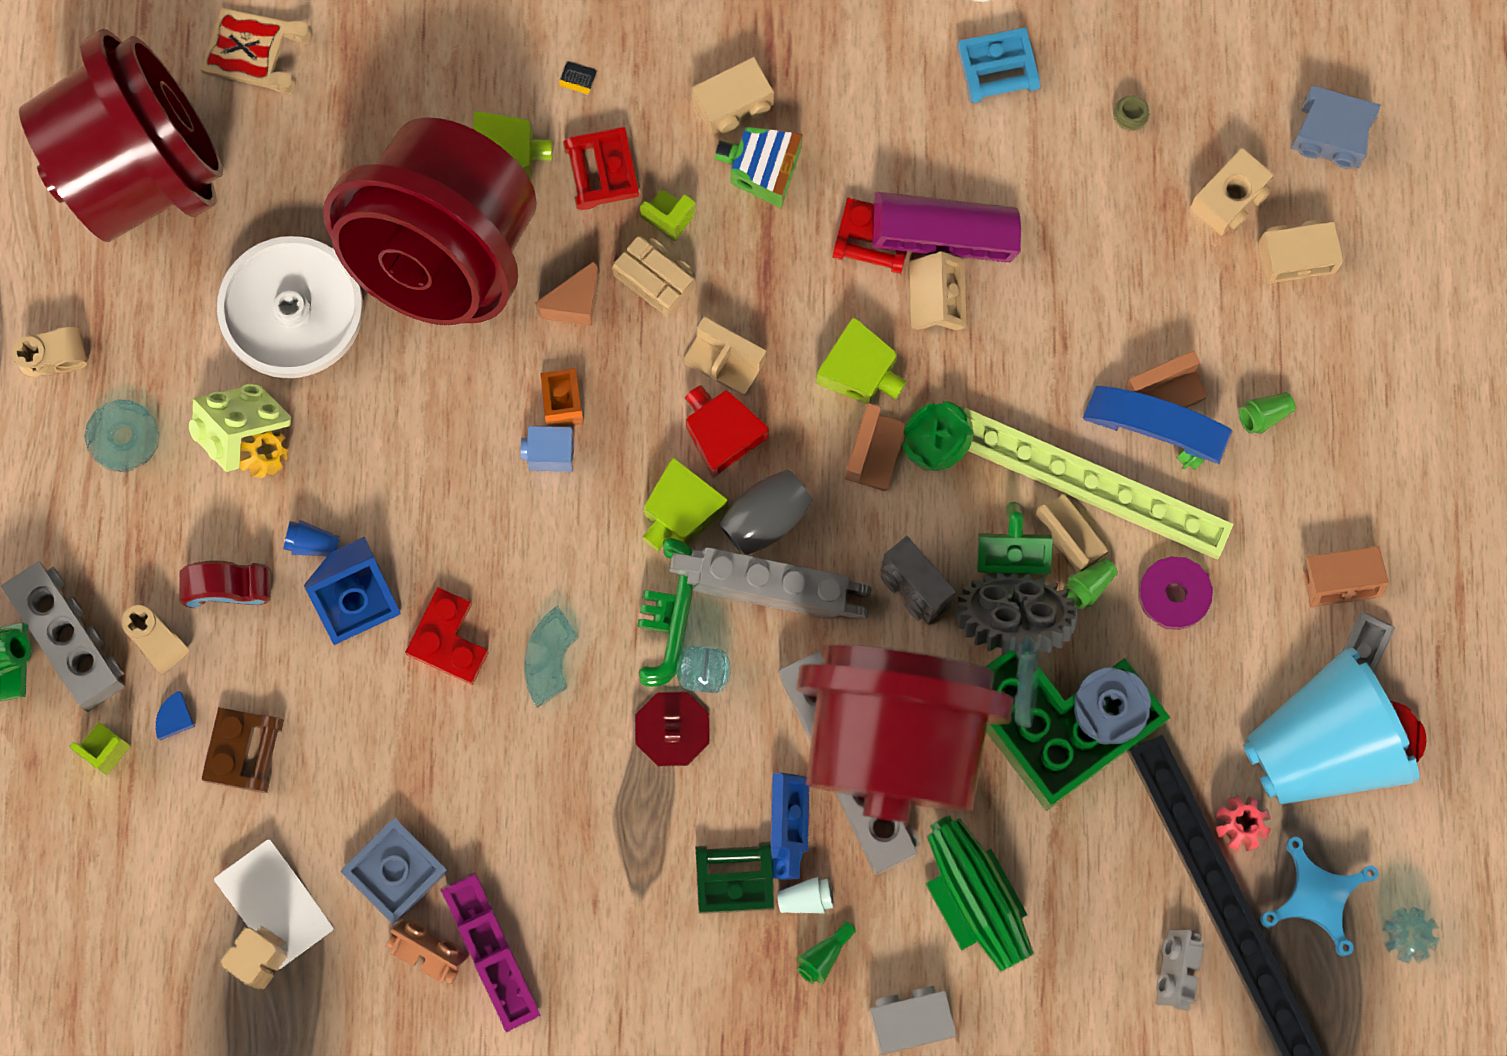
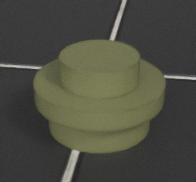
(1131, 113)

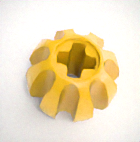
(263, 463)

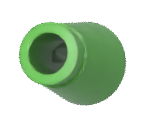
(1265, 412)
(1090, 583)

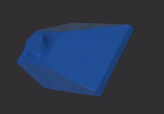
(350, 592)

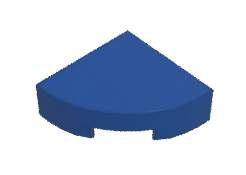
(173, 717)

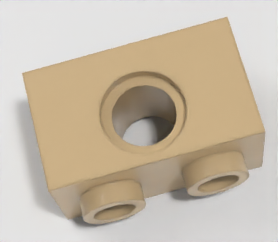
(1241, 174)

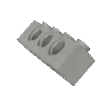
(26, 594)

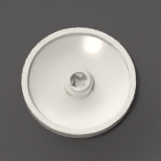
(289, 307)

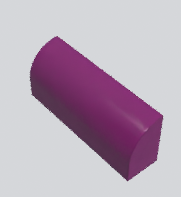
(946, 226)

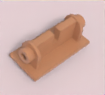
(442, 956)

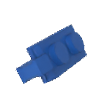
(789, 824)

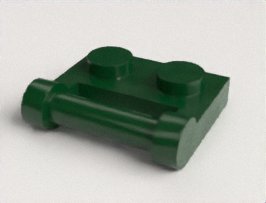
(734, 890)

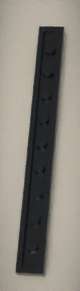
(1223, 899)

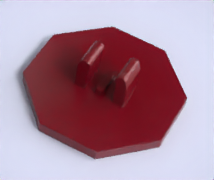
(672, 729)

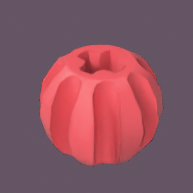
(1250, 815)

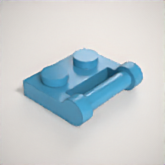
(996, 54)

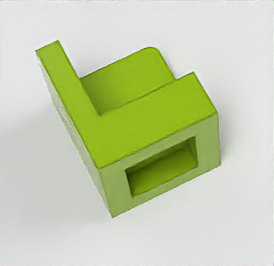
(669, 213)
(101, 748)

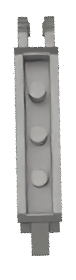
(770, 583)

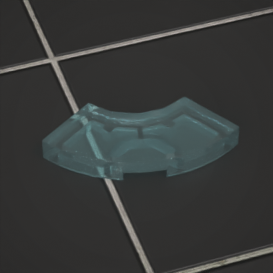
(545, 656)

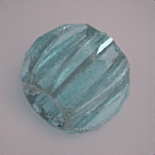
(703, 669)
(1399, 933)

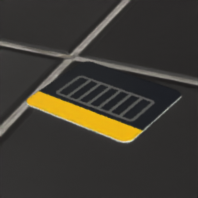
(577, 77)

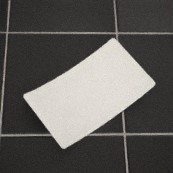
(273, 897)

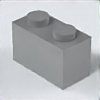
(911, 1021)

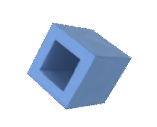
(548, 448)

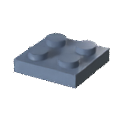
(394, 871)

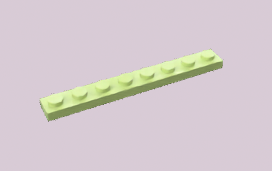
(1098, 486)

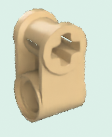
(55, 352)
(157, 641)

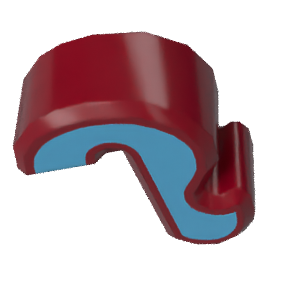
(224, 583)

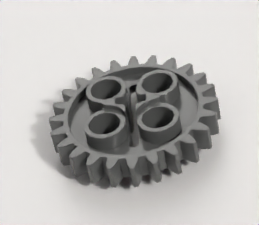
(1016, 614)

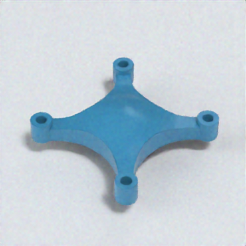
(1319, 896)

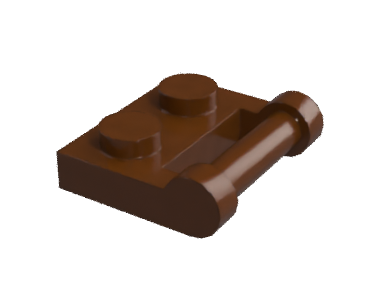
(231, 747)

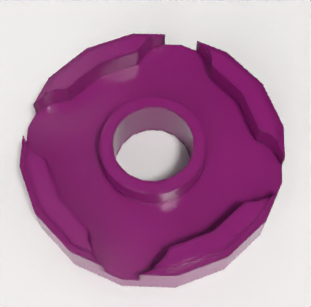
(1185, 574)

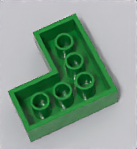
(1055, 752)

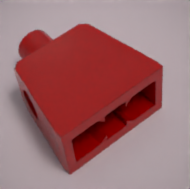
(722, 429)

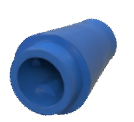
(309, 540)

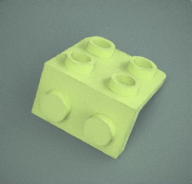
(228, 416)

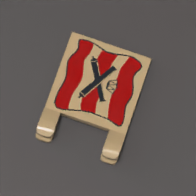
(248, 47)

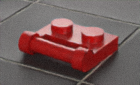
(613, 167)
(858, 224)

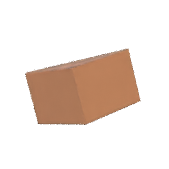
(573, 299)

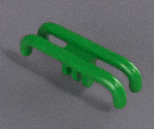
(669, 617)

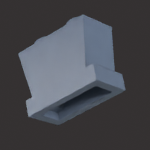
(1335, 127)

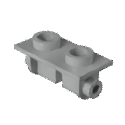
(1180, 952)

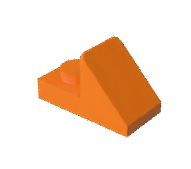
(561, 398)

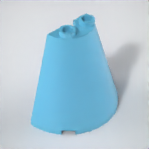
(1333, 737)

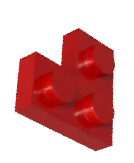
(437, 639)

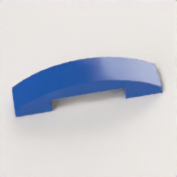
(1160, 420)

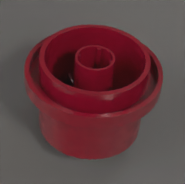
(121, 139)
(433, 223)
(899, 728)

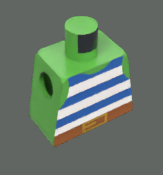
(762, 162)

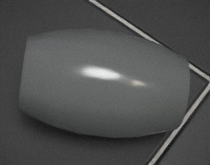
(766, 512)

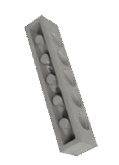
(880, 853)

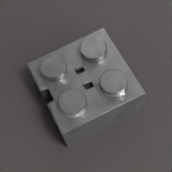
(917, 580)

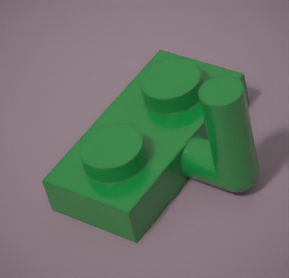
(1015, 550)

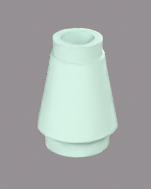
(807, 897)

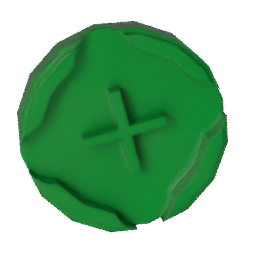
(937, 436)

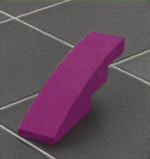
(490, 952)

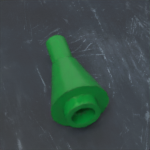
(818, 961)

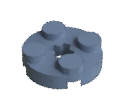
(1117, 685)

